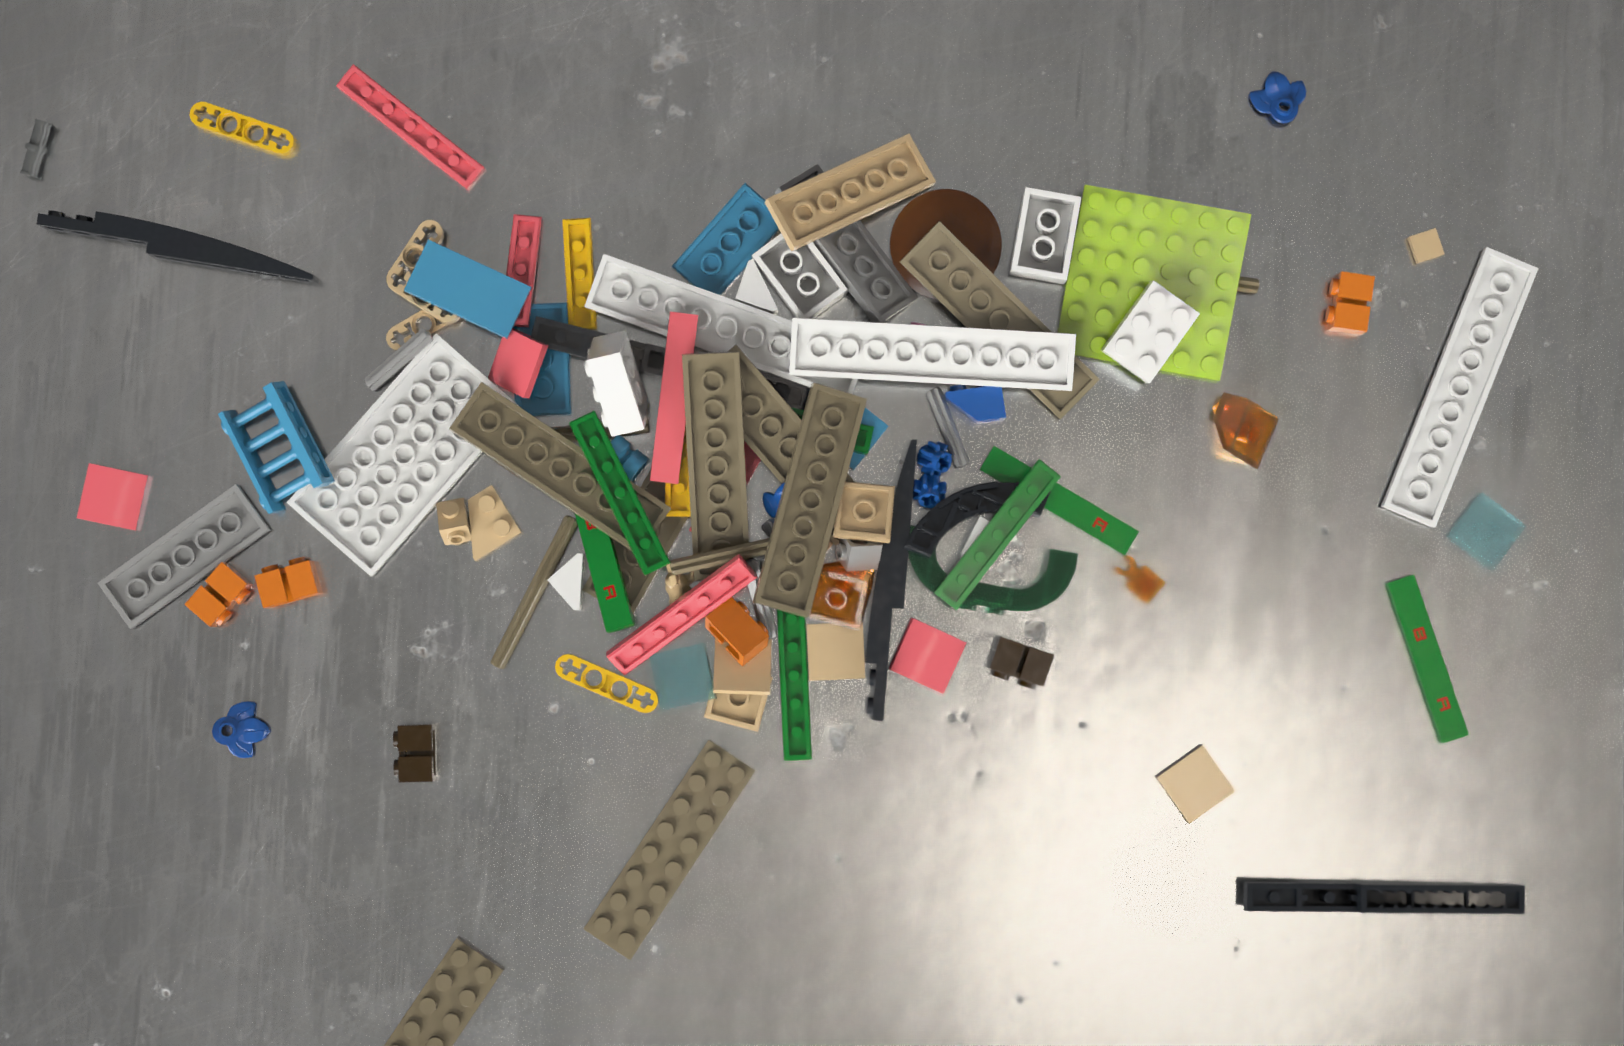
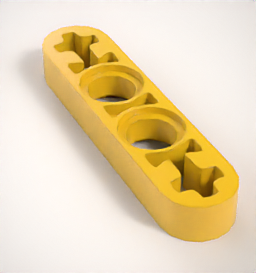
(243, 127)
(606, 684)

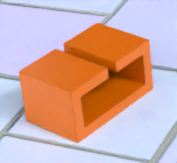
(1349, 302)
(288, 583)
(221, 594)
(734, 624)

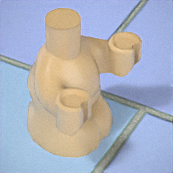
(677, 584)

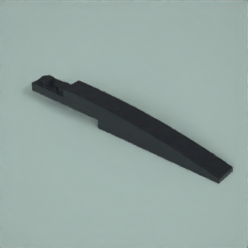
(174, 244)
(648, 357)
(890, 585)
(1384, 897)

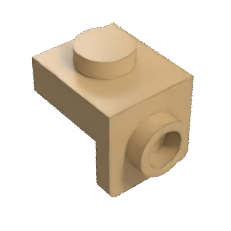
(453, 521)

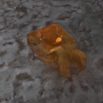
(1143, 582)

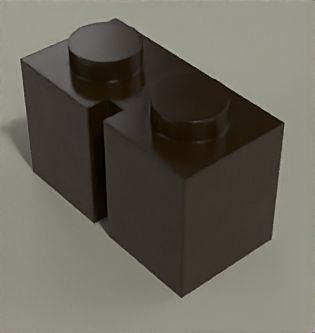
(1020, 662)
(416, 753)

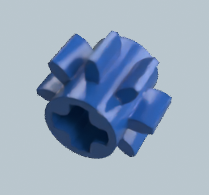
(934, 458)
(929, 490)

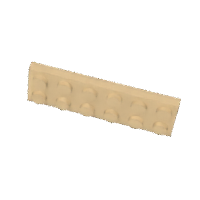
(850, 192)

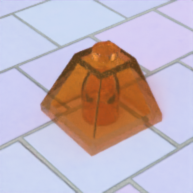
(1244, 428)
(842, 595)

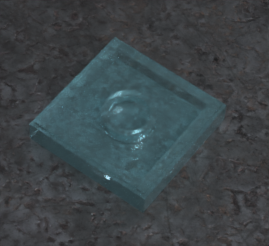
(1486, 531)
(682, 676)

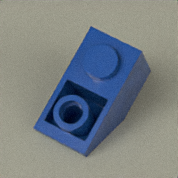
(979, 403)

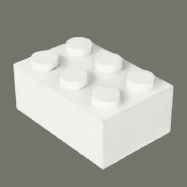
(1045, 235)
(800, 277)
(1150, 331)
(617, 383)

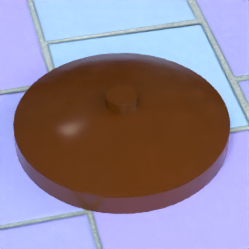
(961, 214)

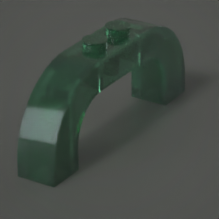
(1054, 581)

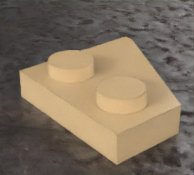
(490, 523)

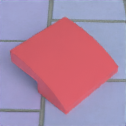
(518, 363)
(112, 496)
(927, 655)

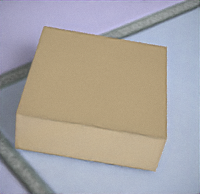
(1425, 246)

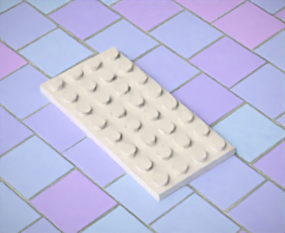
(396, 459)

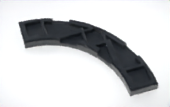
(958, 508)

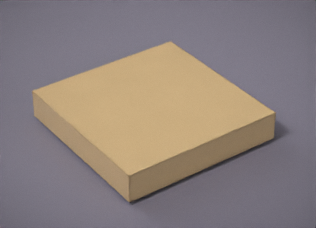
(865, 512)
(835, 652)
(734, 679)
(737, 709)
(1195, 784)

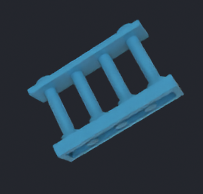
(302, 447)

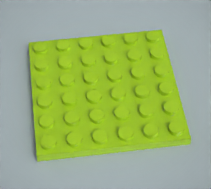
(1139, 239)

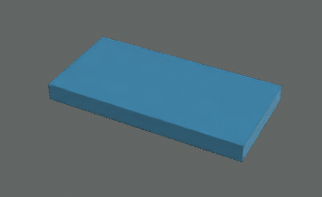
(728, 242)
(467, 289)
(553, 384)

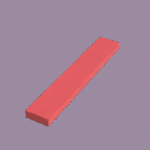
(410, 127)
(671, 408)
(681, 614)

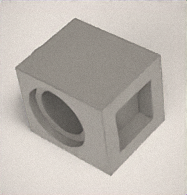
(858, 554)

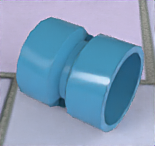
(631, 460)

